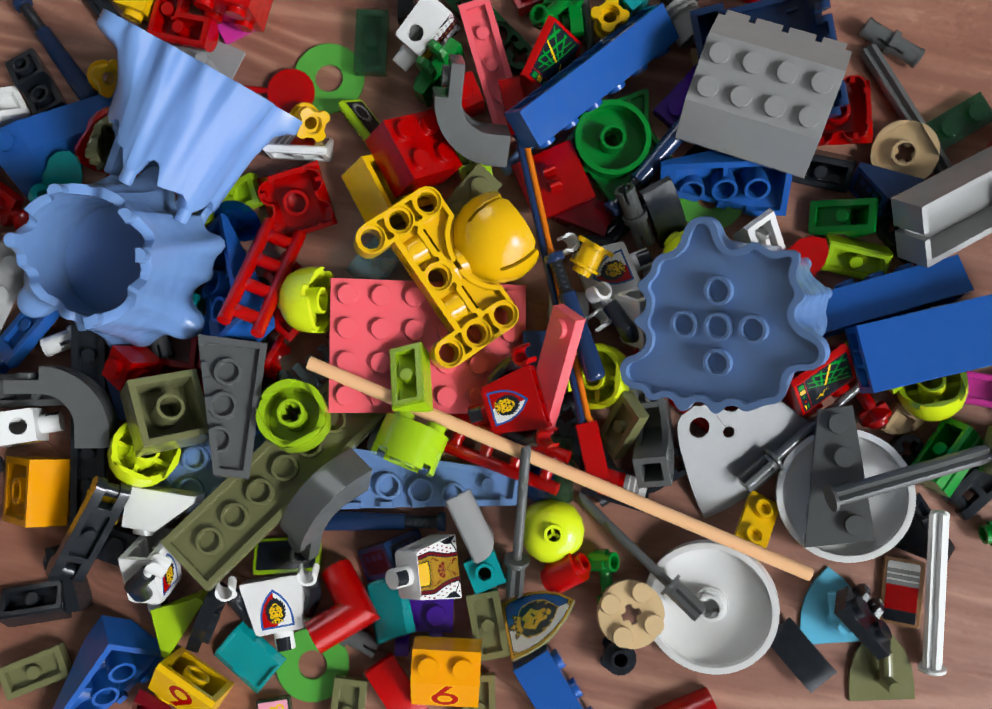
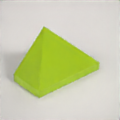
(174, 618)

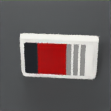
(304, 149)

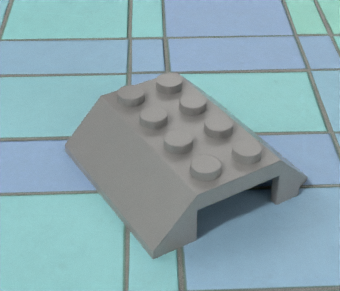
(762, 92)

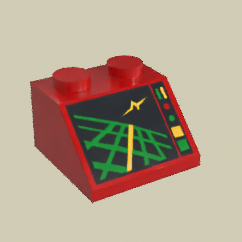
(551, 53)
(816, 385)

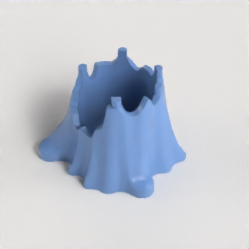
(183, 119)
(114, 260)
(727, 322)

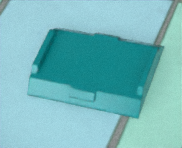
(394, 612)
(249, 657)

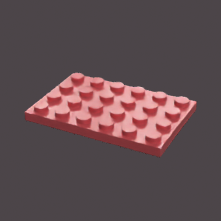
(386, 314)

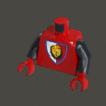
(515, 402)

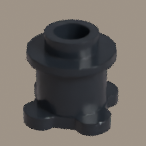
(617, 667)

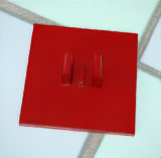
(560, 179)

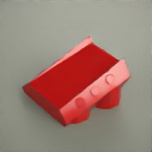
(855, 121)
(297, 199)

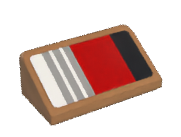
(902, 591)

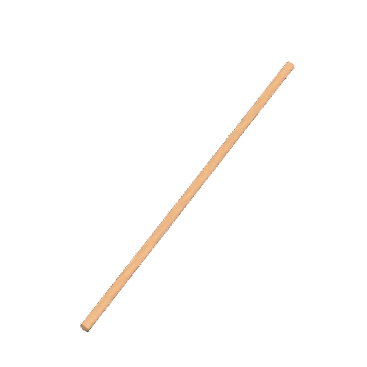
(571, 473)

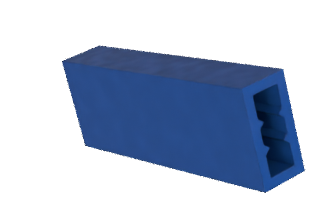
(922, 345)

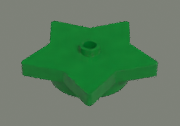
(625, 123)

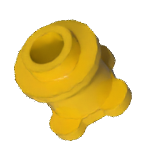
(608, 17)
(95, 76)
(313, 121)
(589, 257)

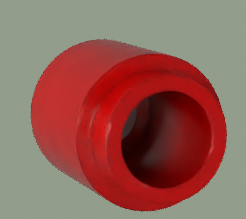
(566, 573)

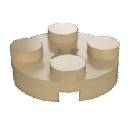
(910, 134)
(648, 622)

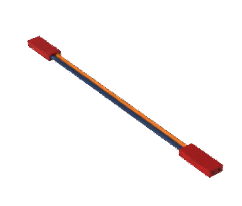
(587, 433)

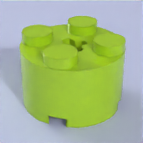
(275, 416)
(410, 442)

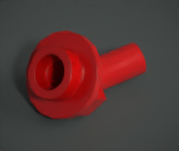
(873, 414)

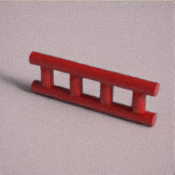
(244, 282)
(484, 459)

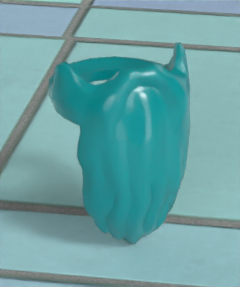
(61, 169)

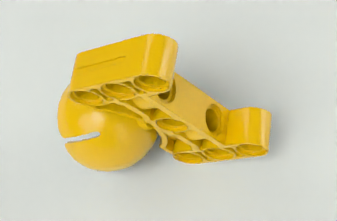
(475, 250)

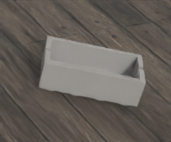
(945, 211)

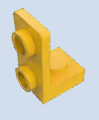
(757, 519)

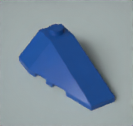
(34, 139)
(729, 182)
(216, 290)
(109, 664)

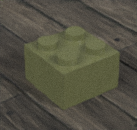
(165, 412)

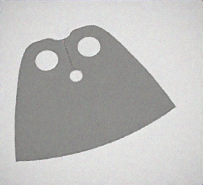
(718, 460)

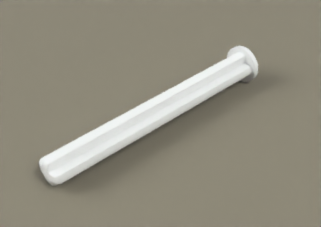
(935, 594)

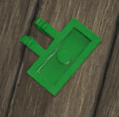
(431, 71)

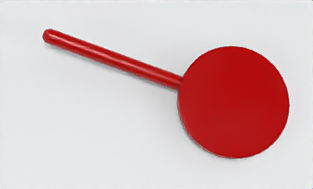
(288, 89)

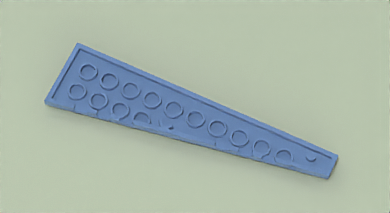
(388, 487)

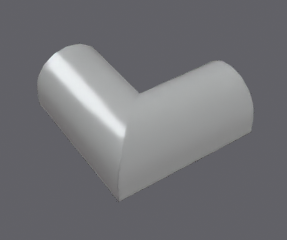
(471, 524)

